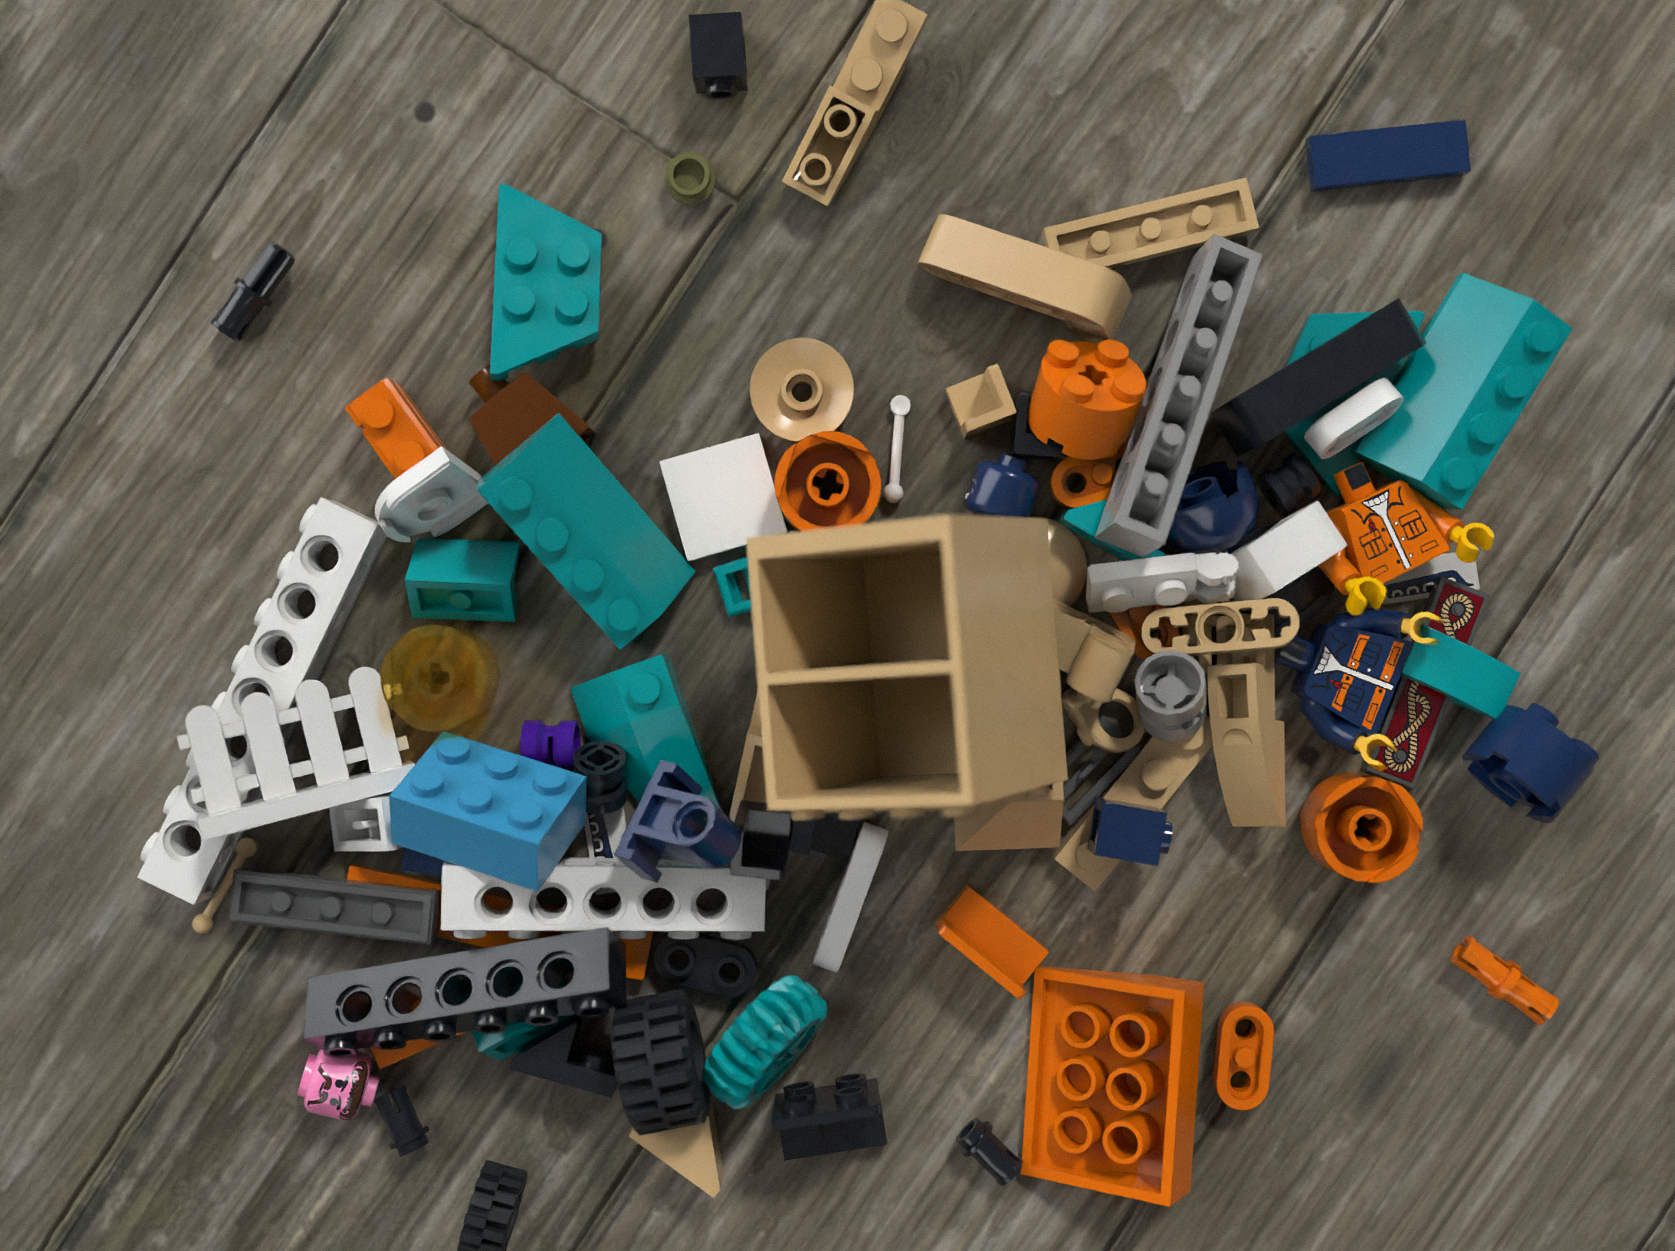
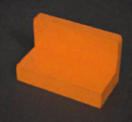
(991, 940)

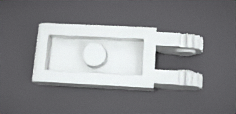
(1161, 581)

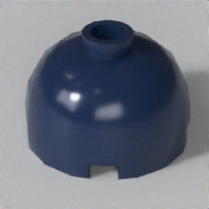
(1214, 510)

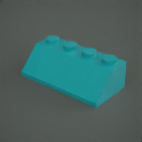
(1464, 390)
(587, 530)

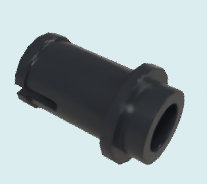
(402, 1125)
(992, 1154)

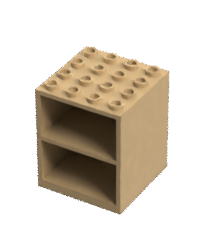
(907, 666)

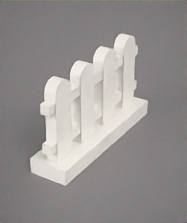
(273, 771)

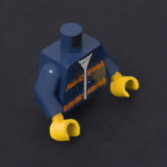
(1351, 675)

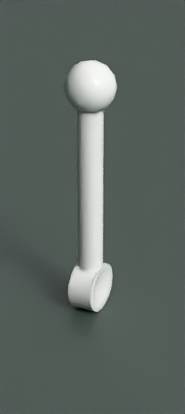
(900, 408)

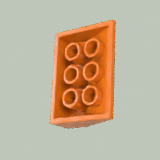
(1113, 1082)

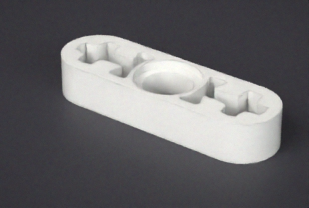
(850, 897)

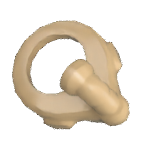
(1084, 714)

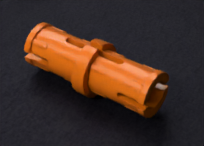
(1504, 980)

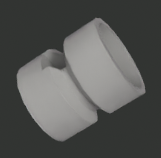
(1168, 683)

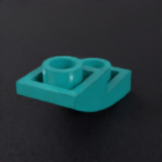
(1461, 673)

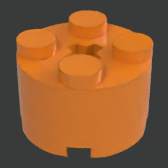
(1086, 397)
(813, 460)
(1390, 828)

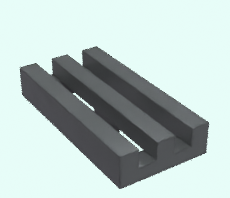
(1103, 781)

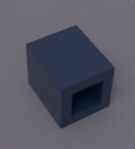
(1129, 831)

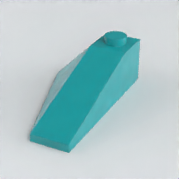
(648, 719)

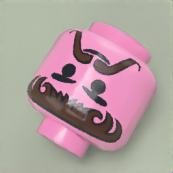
(338, 1085)

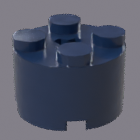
(1530, 761)

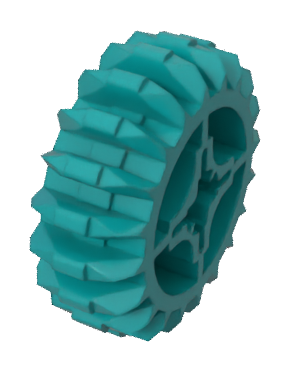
(764, 1041)

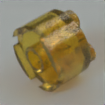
(434, 648)

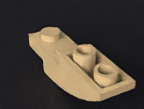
(855, 100)
(1244, 729)

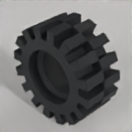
(493, 1208)

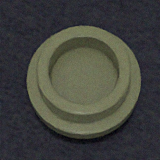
(690, 178)

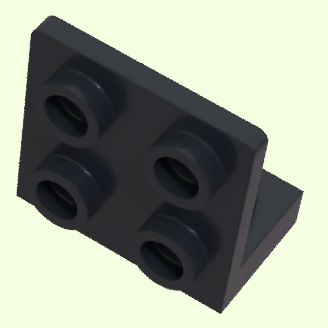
(829, 1117)

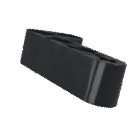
(1318, 378)

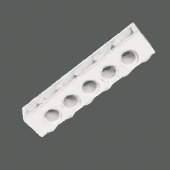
(740, 914)

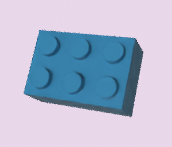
(488, 810)

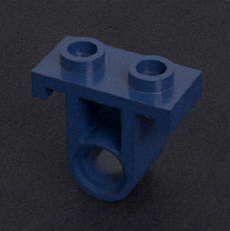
(677, 826)

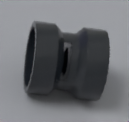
(605, 771)

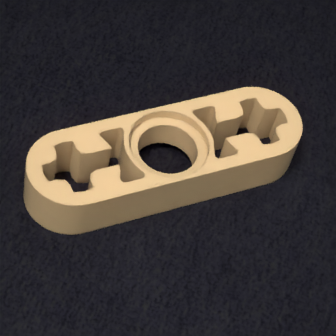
(1259, 612)

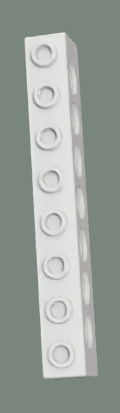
(358, 539)

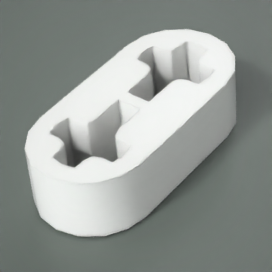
(1354, 418)

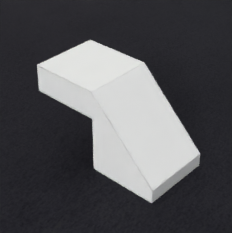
(1286, 552)

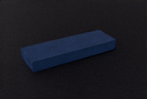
(1388, 155)

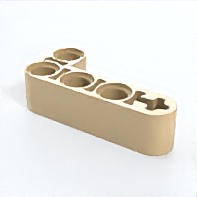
(1029, 275)
(1091, 652)

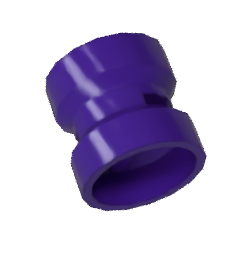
(551, 743)

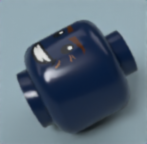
(1002, 489)

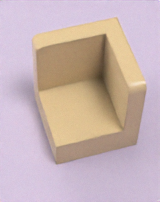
(981, 402)

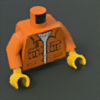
(1390, 534)

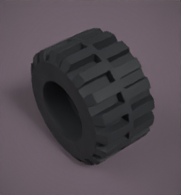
(660, 1062)

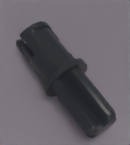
(253, 291)

